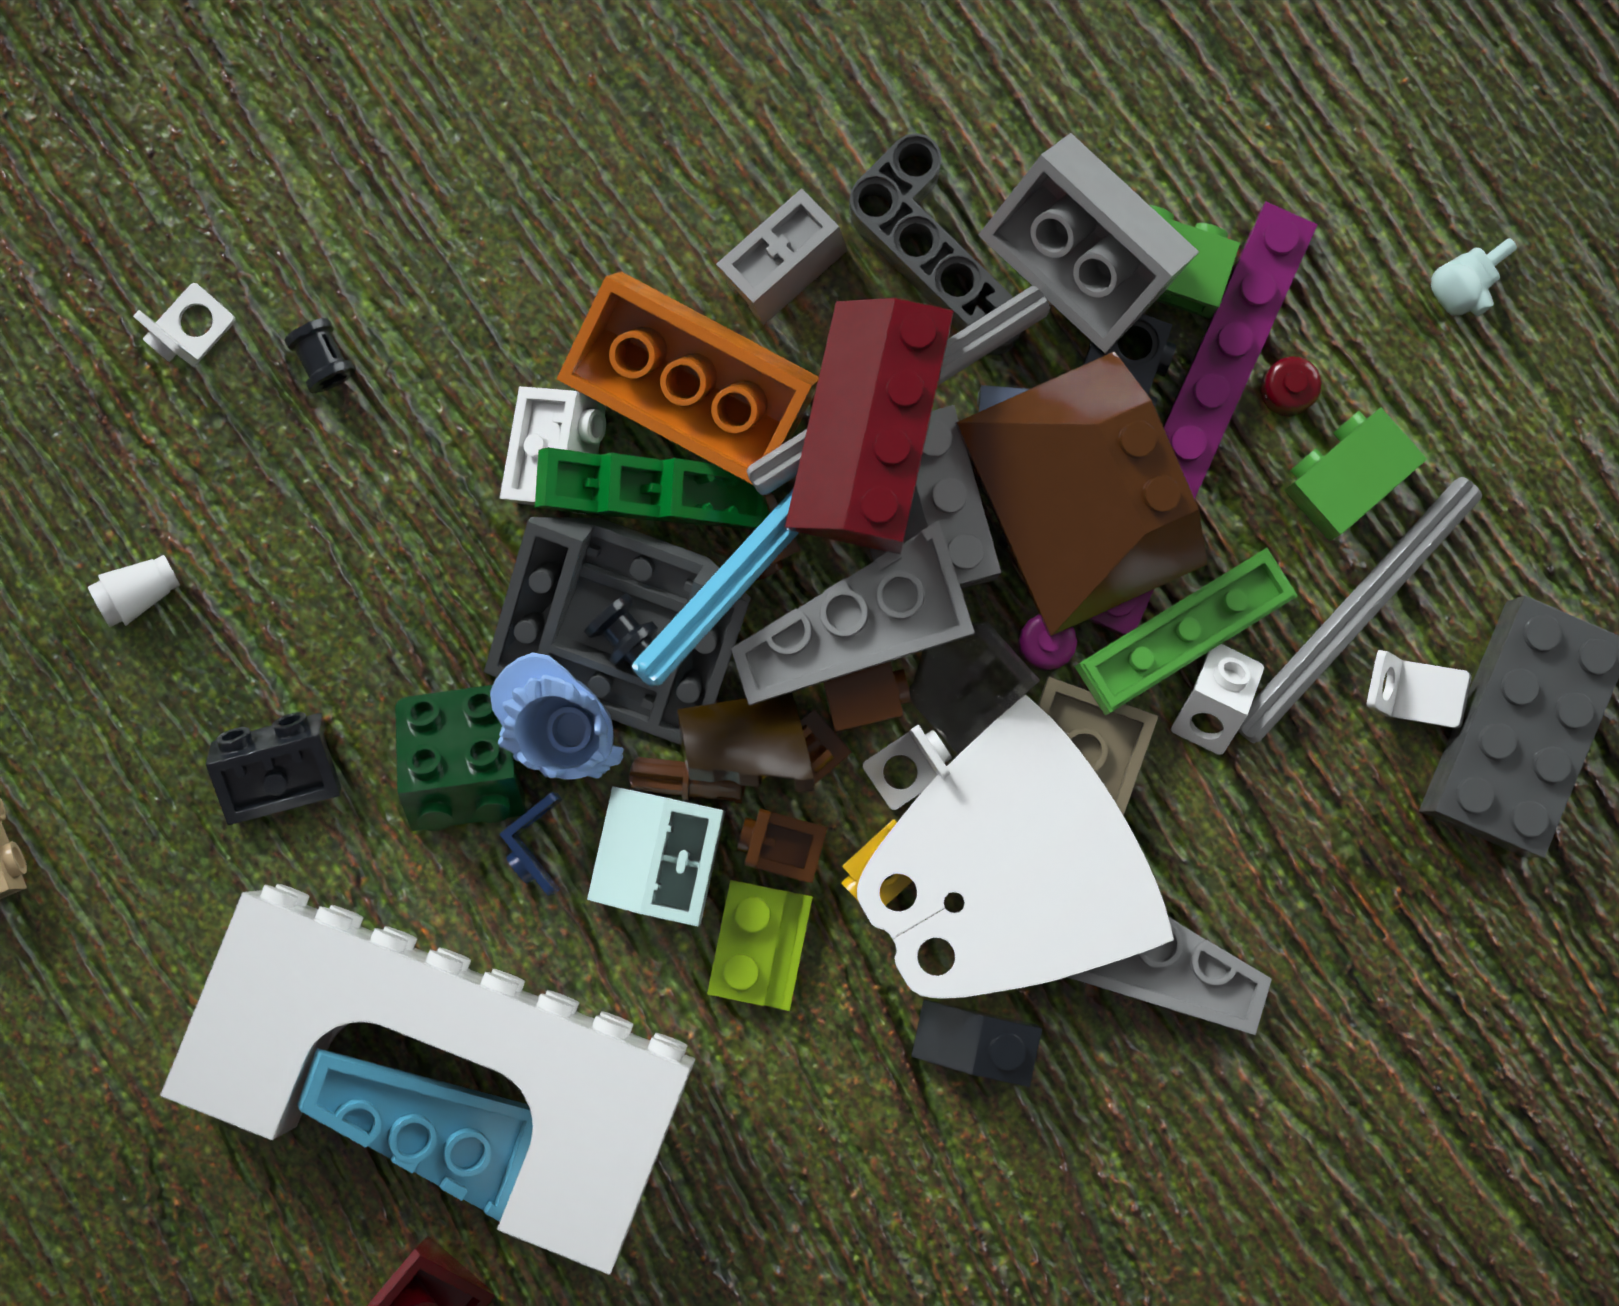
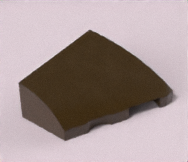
(746, 742)

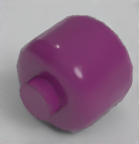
(1045, 651)

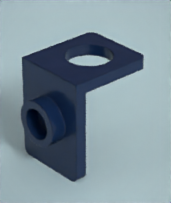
(521, 858)

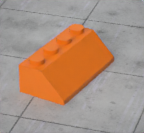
(686, 376)

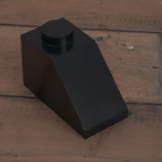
(977, 1042)

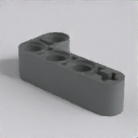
(908, 218)

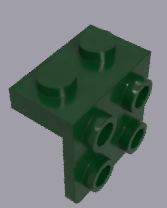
(453, 762)

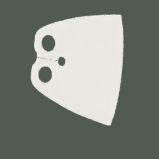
(1034, 854)

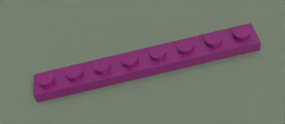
(1227, 359)

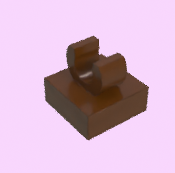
(823, 745)

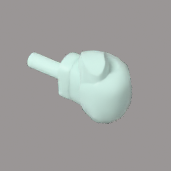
(1465, 280)

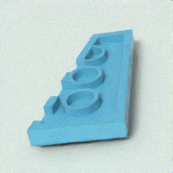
(442, 1131)

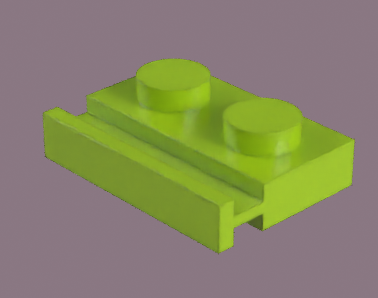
(759, 945)

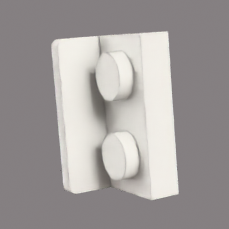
(548, 420)

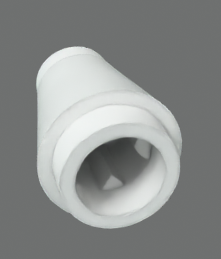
(132, 589)

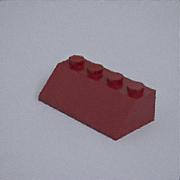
(869, 422)

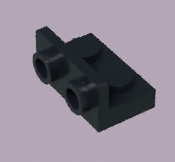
(272, 767)

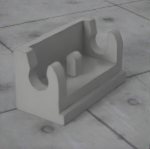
(783, 256)

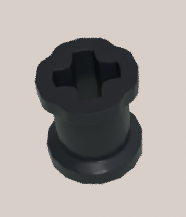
(320, 355)

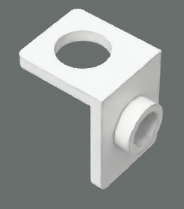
(168, 336)
(1223, 690)
(1418, 691)
(927, 754)

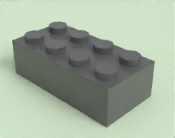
(1525, 727)

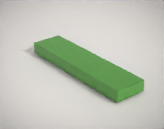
(1185, 631)

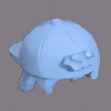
(553, 720)

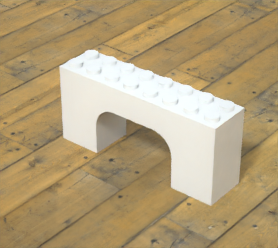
(304, 973)

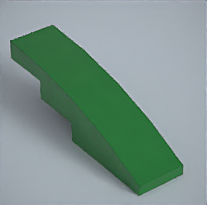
(646, 489)

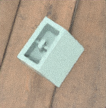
(656, 856)

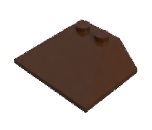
(1086, 491)

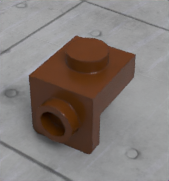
(782, 845)

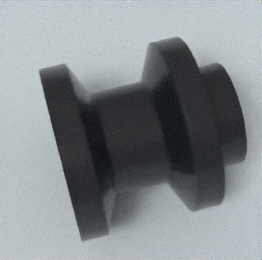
(622, 631)

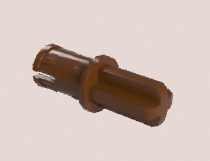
(673, 779)

